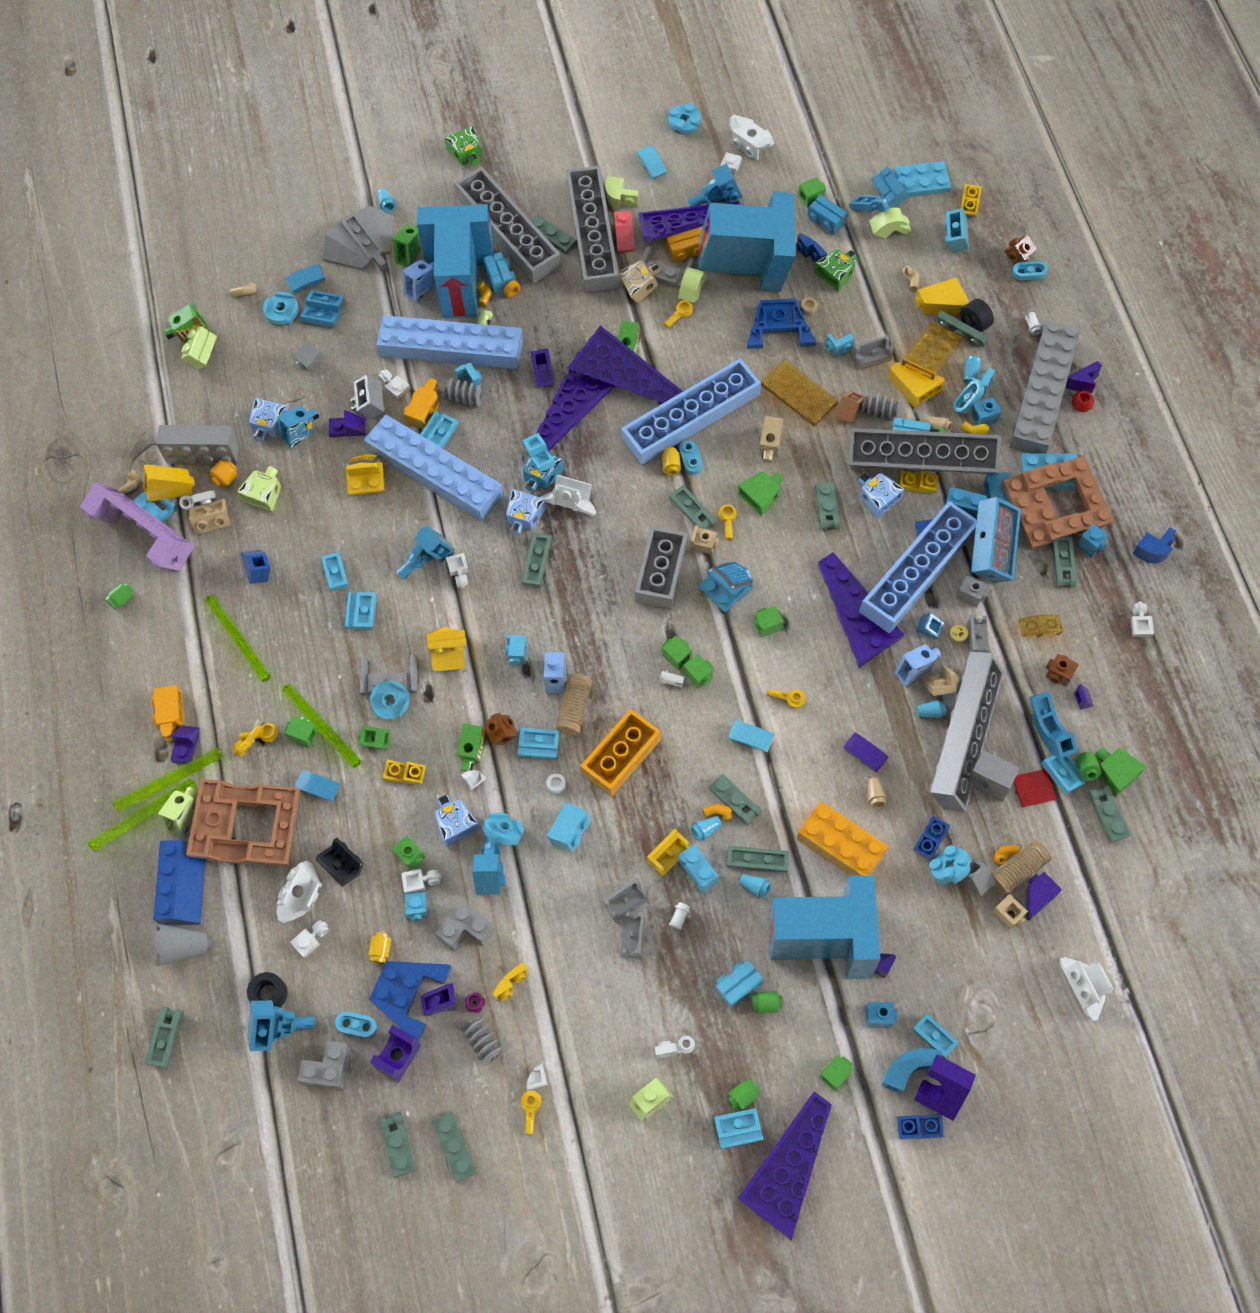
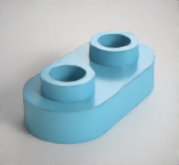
(1027, 270)
(968, 397)
(690, 456)
(356, 1025)

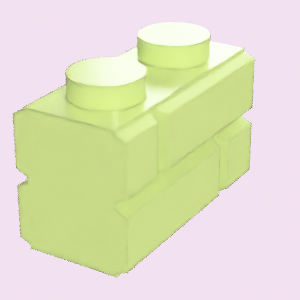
(198, 348)

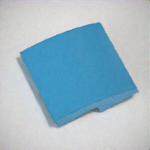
(322, 308)

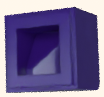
(885, 964)

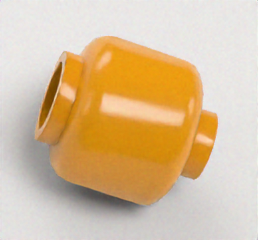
(223, 473)

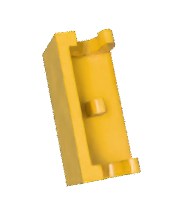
(666, 854)

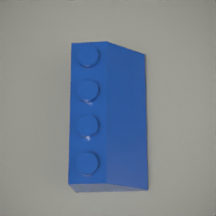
(178, 885)

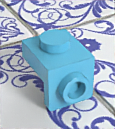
(839, 346)
(467, 371)

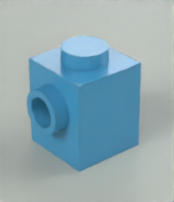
(986, 412)
(1093, 540)
(880, 1014)

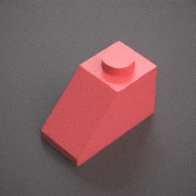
(624, 231)

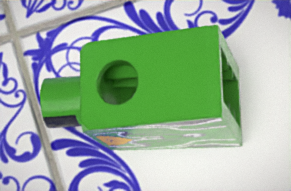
(464, 146)
(836, 268)

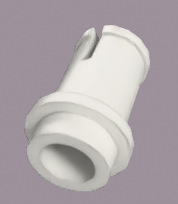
(1033, 323)
(672, 679)
(679, 915)

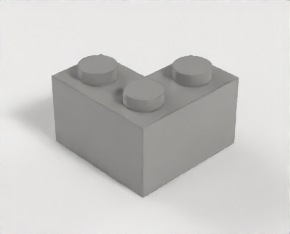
(464, 922)
(330, 1072)

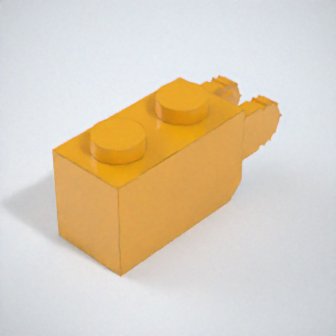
(422, 404)
(168, 710)

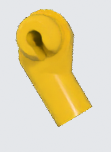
(977, 429)

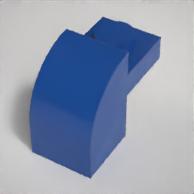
(1154, 550)

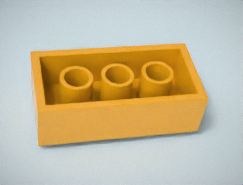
(620, 752)
(841, 841)

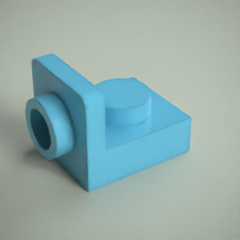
(985, 379)
(416, 906)

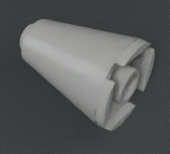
(178, 944)

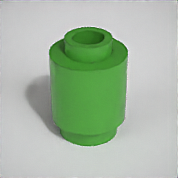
(119, 595)
(1088, 766)
(767, 1002)
(743, 1095)

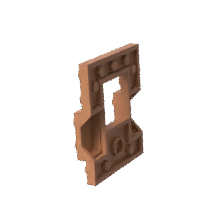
(1037, 515)
(216, 816)

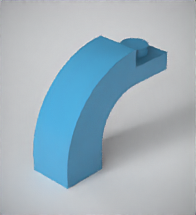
(1052, 733)
(905, 1065)

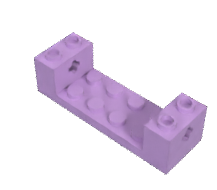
(169, 548)

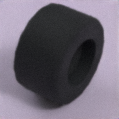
(977, 315)
(262, 980)

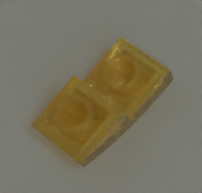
(1040, 624)

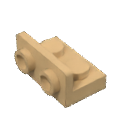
(209, 516)
(942, 684)

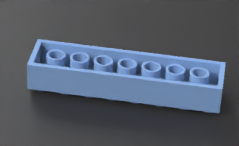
(450, 342)
(691, 411)
(434, 467)
(918, 567)

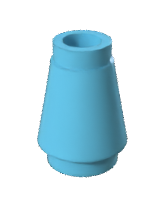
(386, 201)
(971, 368)
(933, 709)
(704, 828)
(756, 885)

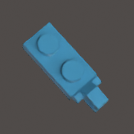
(870, 203)

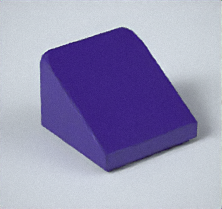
(1083, 697)

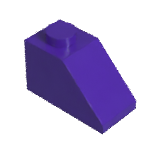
(1040, 893)

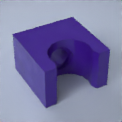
(398, 1041)
(952, 1092)

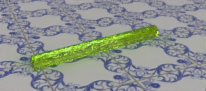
(237, 637)
(322, 726)
(168, 779)
(136, 818)

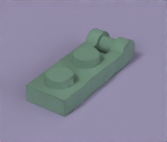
(827, 505)
(691, 507)
(1064, 562)
(735, 799)
(1109, 814)
(164, 1037)
(397, 1145)

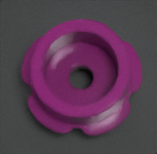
(474, 997)

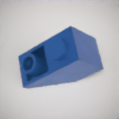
(256, 566)

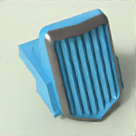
(727, 584)

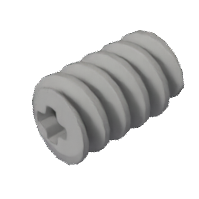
(463, 393)
(881, 406)
(483, 1045)

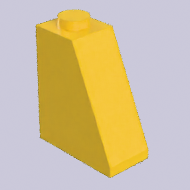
(943, 296)
(913, 385)
(166, 482)

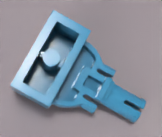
(719, 189)
(429, 546)
(488, 870)
(271, 1024)

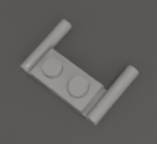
(669, 274)
(368, 683)

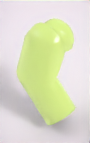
(484, 316)

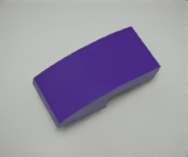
(865, 752)

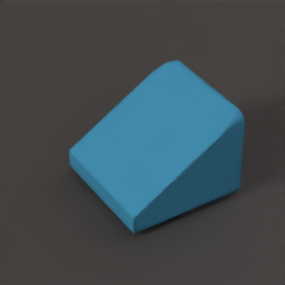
(930, 625)

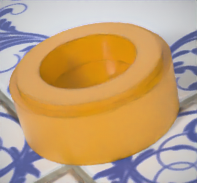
(511, 288)

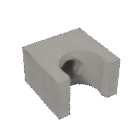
(994, 775)

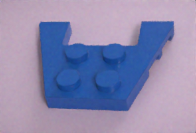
(779, 316)
(399, 987)

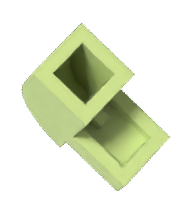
(618, 196)
(889, 221)
(691, 284)

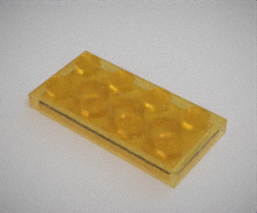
(931, 351)
(799, 392)

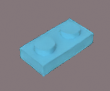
(334, 571)
(935, 1035)

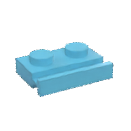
(439, 429)
(360, 610)
(538, 743)
(1064, 773)
(738, 1128)

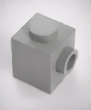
(307, 356)
(972, 591)
(979, 878)

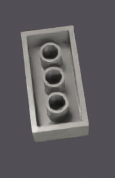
(197, 444)
(661, 567)

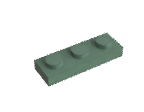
(557, 237)
(962, 329)
(536, 560)
(757, 859)
(454, 1147)

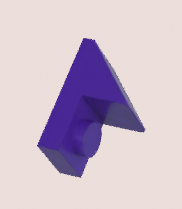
(542, 367)
(1083, 379)
(348, 426)
(185, 743)
(439, 1000)

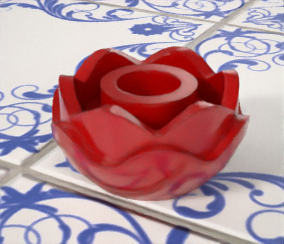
(1085, 405)

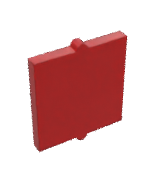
(1034, 788)

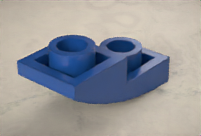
(810, 247)
(931, 837)
(920, 1126)

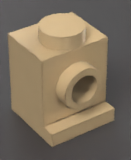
(703, 540)
(1010, 905)

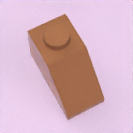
(849, 406)

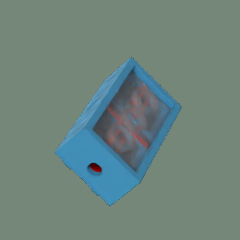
(996, 540)

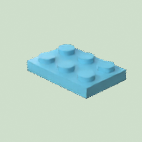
(924, 178)
(1034, 460)

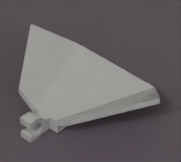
(360, 239)

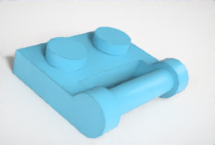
(152, 508)

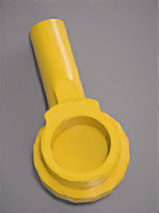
(683, 309)
(727, 514)
(794, 698)
(269, 733)
(242, 747)
(530, 1102)

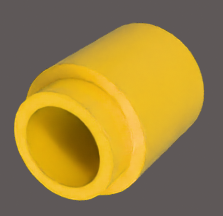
(671, 461)
(379, 948)

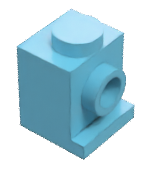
(516, 649)

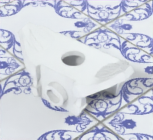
(757, 138)
(571, 494)
(292, 907)
(1088, 984)

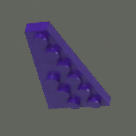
(672, 221)
(616, 364)
(572, 402)
(847, 594)
(783, 1177)

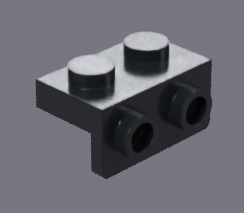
(340, 862)

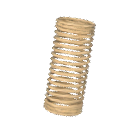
(574, 684)
(1002, 885)

